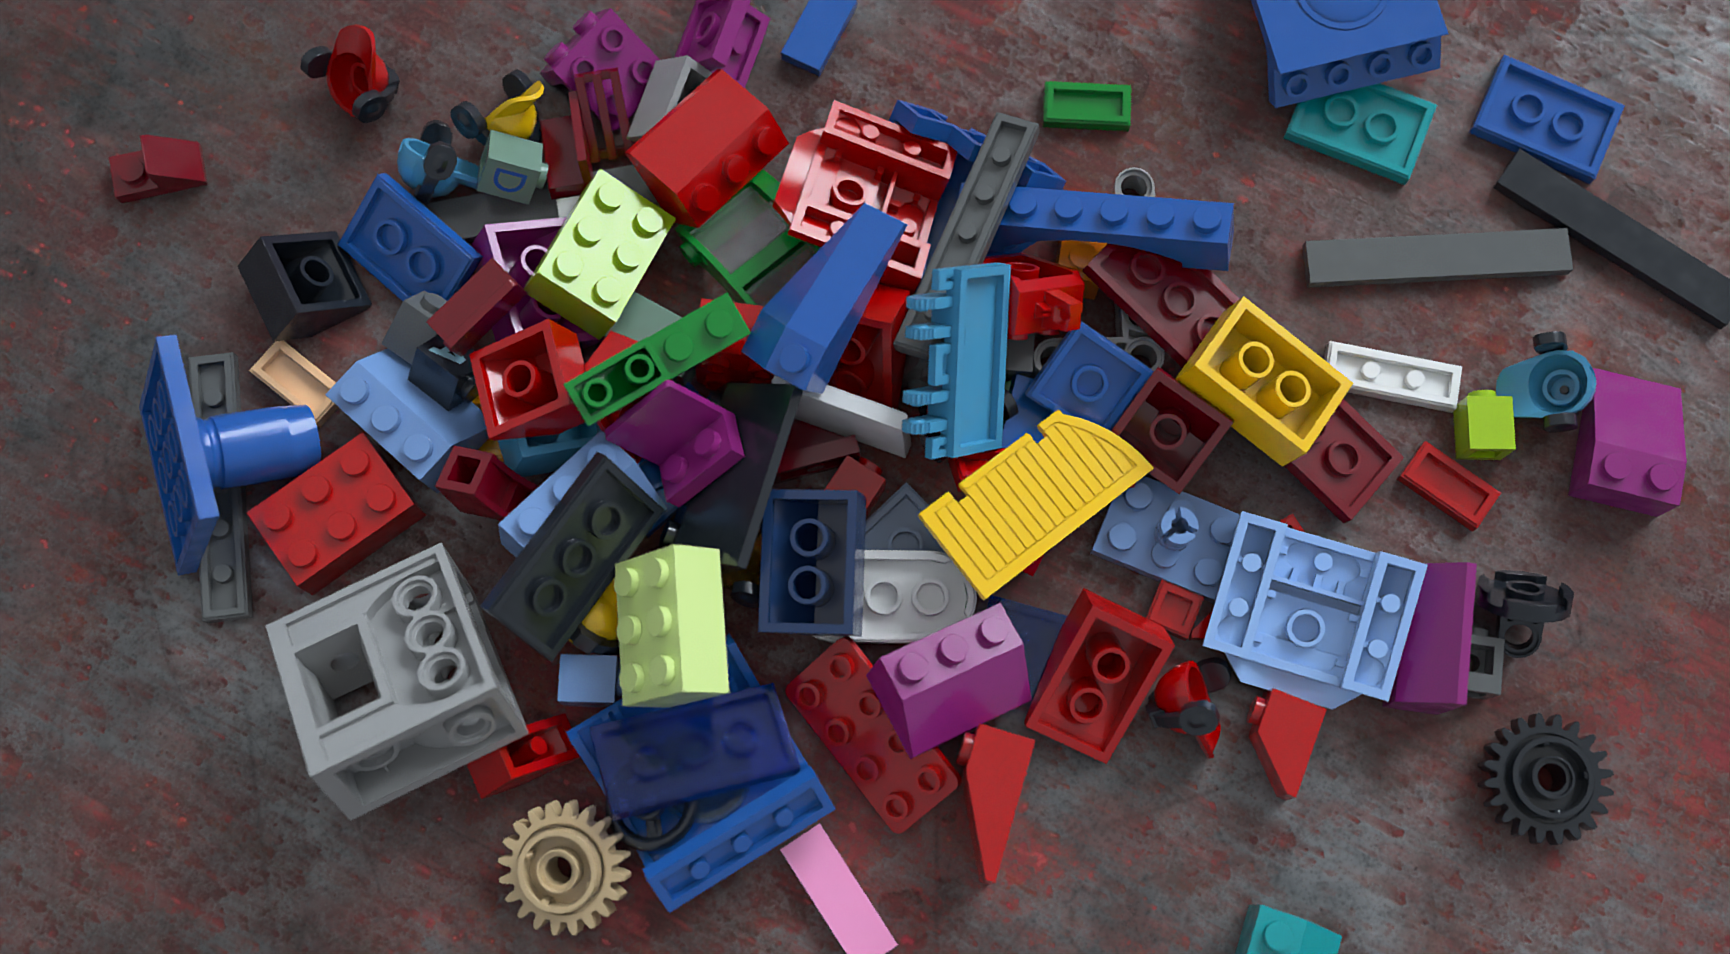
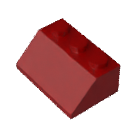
(706, 149)

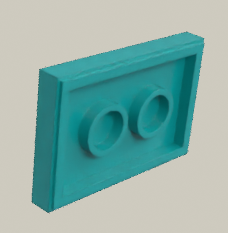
(1366, 128)

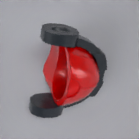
(354, 73)
(1184, 703)

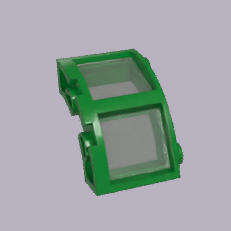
(747, 244)

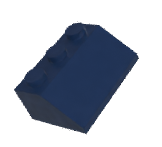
(813, 563)

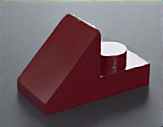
(157, 169)

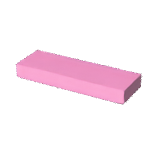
(837, 894)

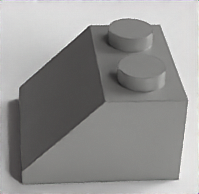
(667, 86)

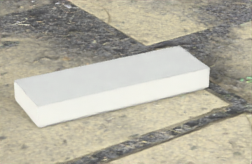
(1397, 376)

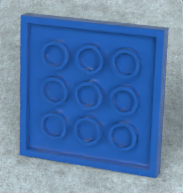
(220, 451)

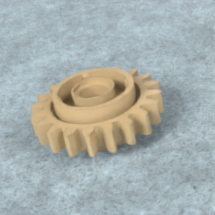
(537, 873)

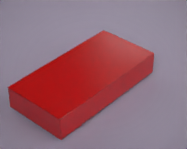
(1449, 486)

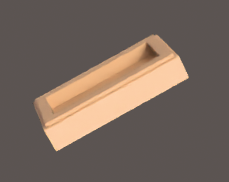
(296, 380)

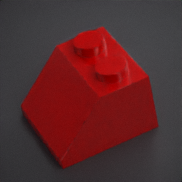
(524, 381)

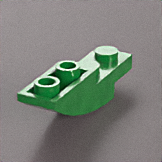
(656, 359)

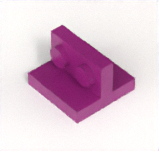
(724, 36)

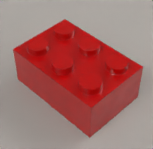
(336, 514)

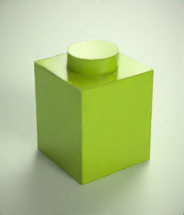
(1484, 426)

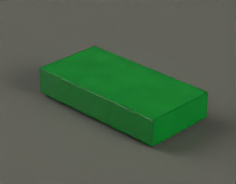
(1087, 106)

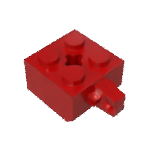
(1041, 296)

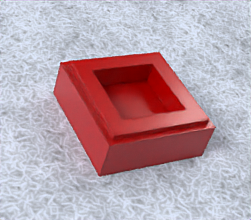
(1174, 609)

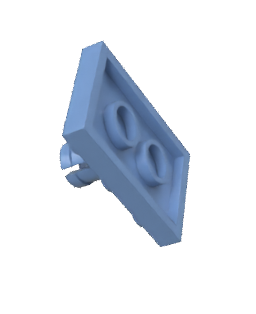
(1168, 536)

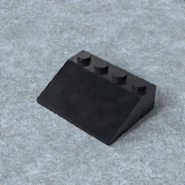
(733, 505)

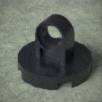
(1523, 600)

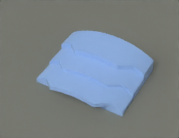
(1312, 613)

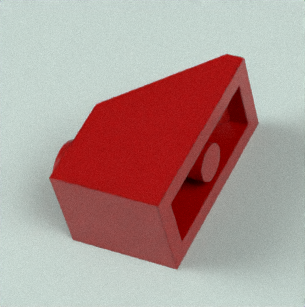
(1284, 738)
(525, 758)

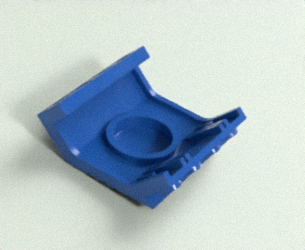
(1345, 44)

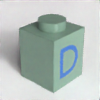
(511, 167)

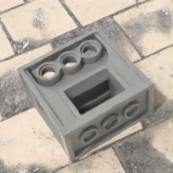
(421, 718)

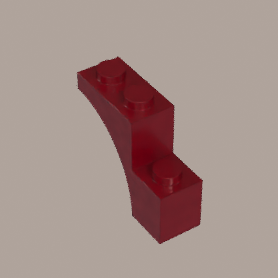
(482, 484)

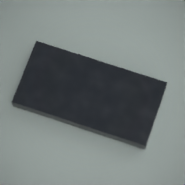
(572, 557)

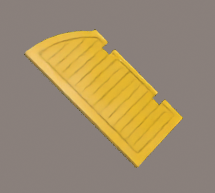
(1031, 498)

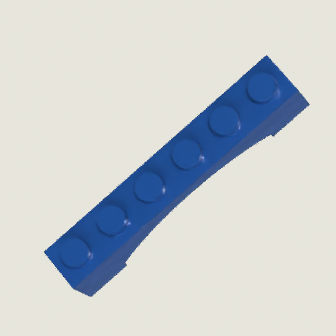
(1180, 229)

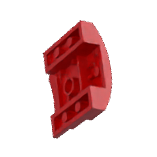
(868, 162)

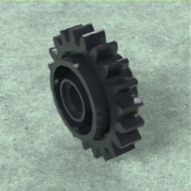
(1573, 772)

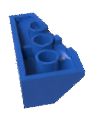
(818, 309)

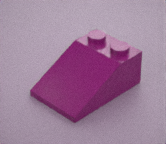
(1631, 446)

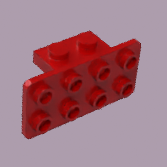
(856, 730)

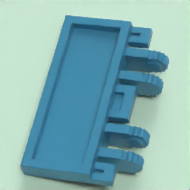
(967, 363)

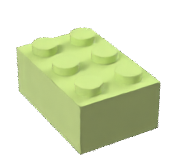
(671, 627)

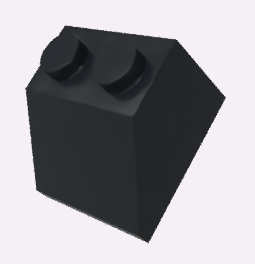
(302, 284)

